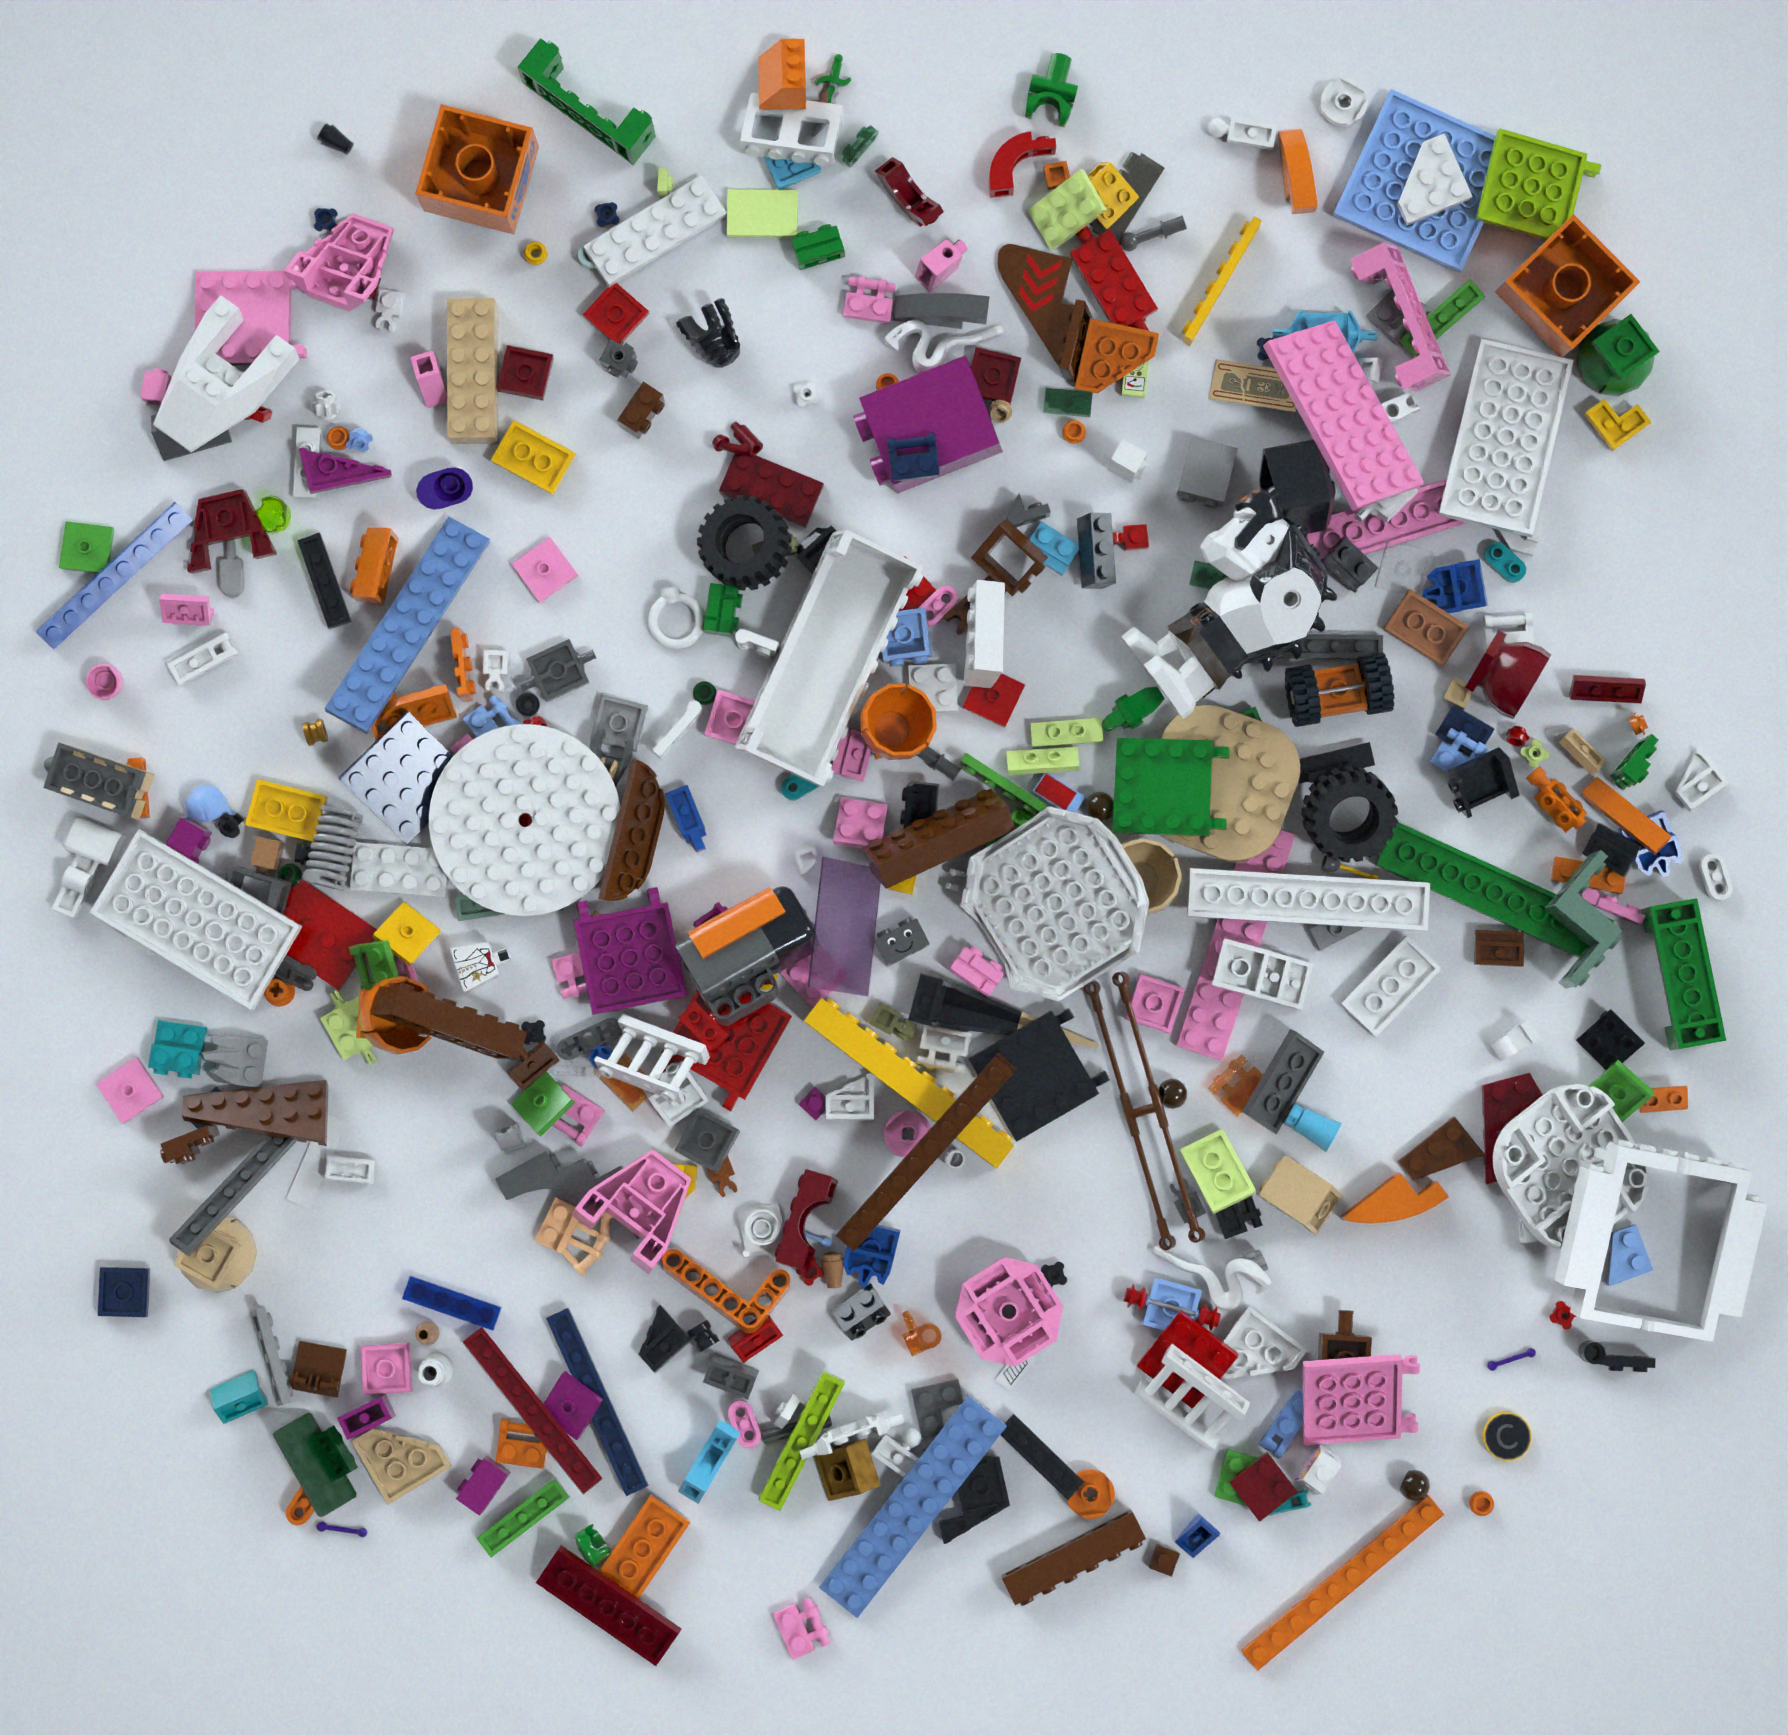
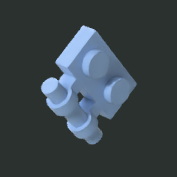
(482, 721)
(1449, 756)

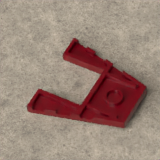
(1501, 1104)

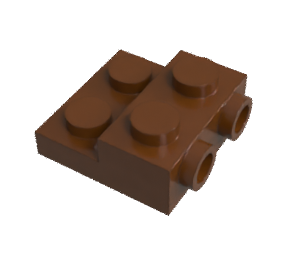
(186, 1146)

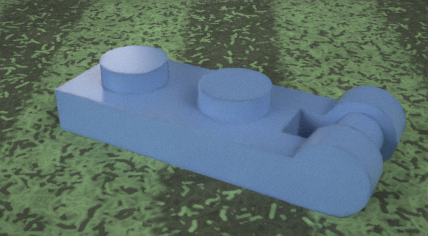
(1285, 1425)

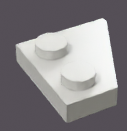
(1700, 781)
(852, 1101)

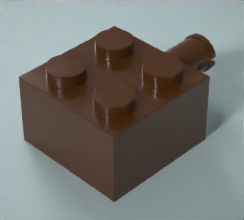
(1344, 1342)

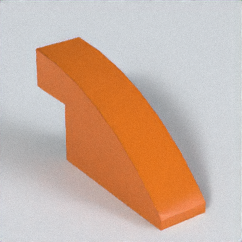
(1297, 172)
(1395, 1201)

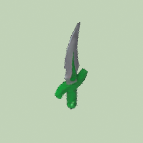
(831, 90)

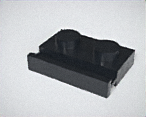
(1349, 564)
(1618, 848)

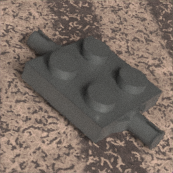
(557, 670)

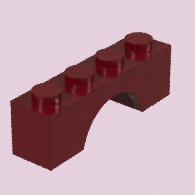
(813, 1191)

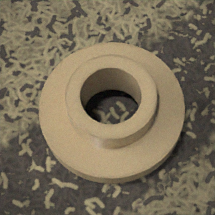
(1000, 416)

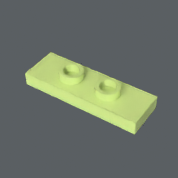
(1066, 732)
(1042, 760)

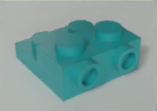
(177, 1049)

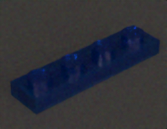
(452, 1302)

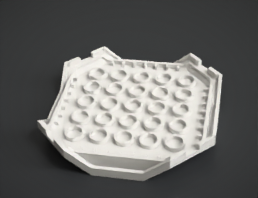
(1057, 902)

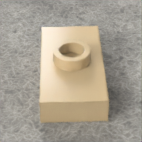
(1582, 751)

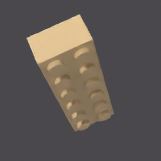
(472, 371)

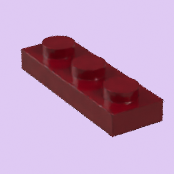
(1607, 689)

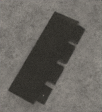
(1141, 177)

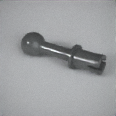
(1130, 241)

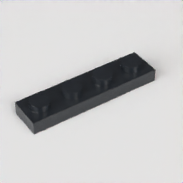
(324, 581)
(1041, 1457)

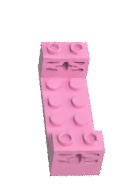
(1387, 263)

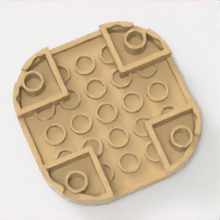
(1246, 789)

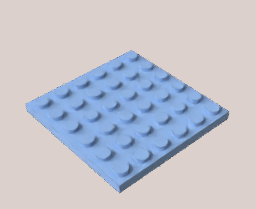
(1385, 166)

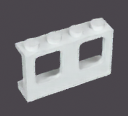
(787, 145)

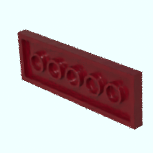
(608, 1605)

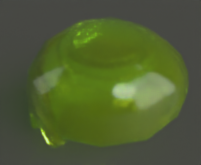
(274, 514)

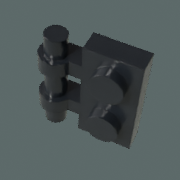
(1233, 1222)

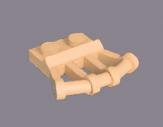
(558, 1232)

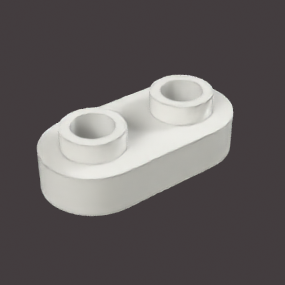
(1717, 876)

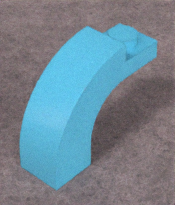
(709, 1461)

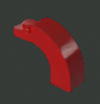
(1010, 155)

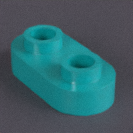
(1503, 564)
(803, 789)

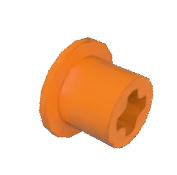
(279, 992)

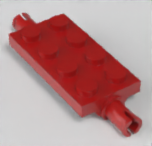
(1113, 279)

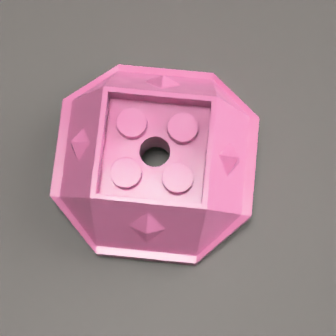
(1012, 1338)

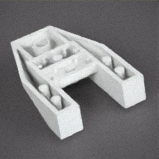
(211, 393)

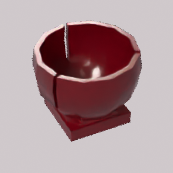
(1508, 673)

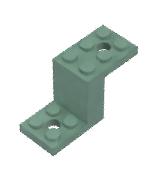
(1584, 920)

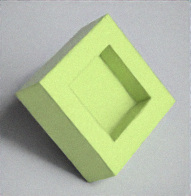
(665, 182)

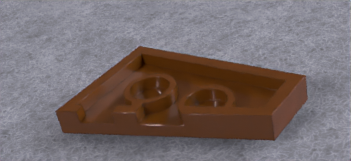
(1440, 1150)

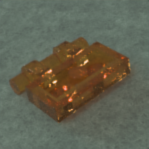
(1239, 1094)

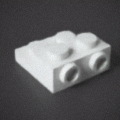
(691, 1091)

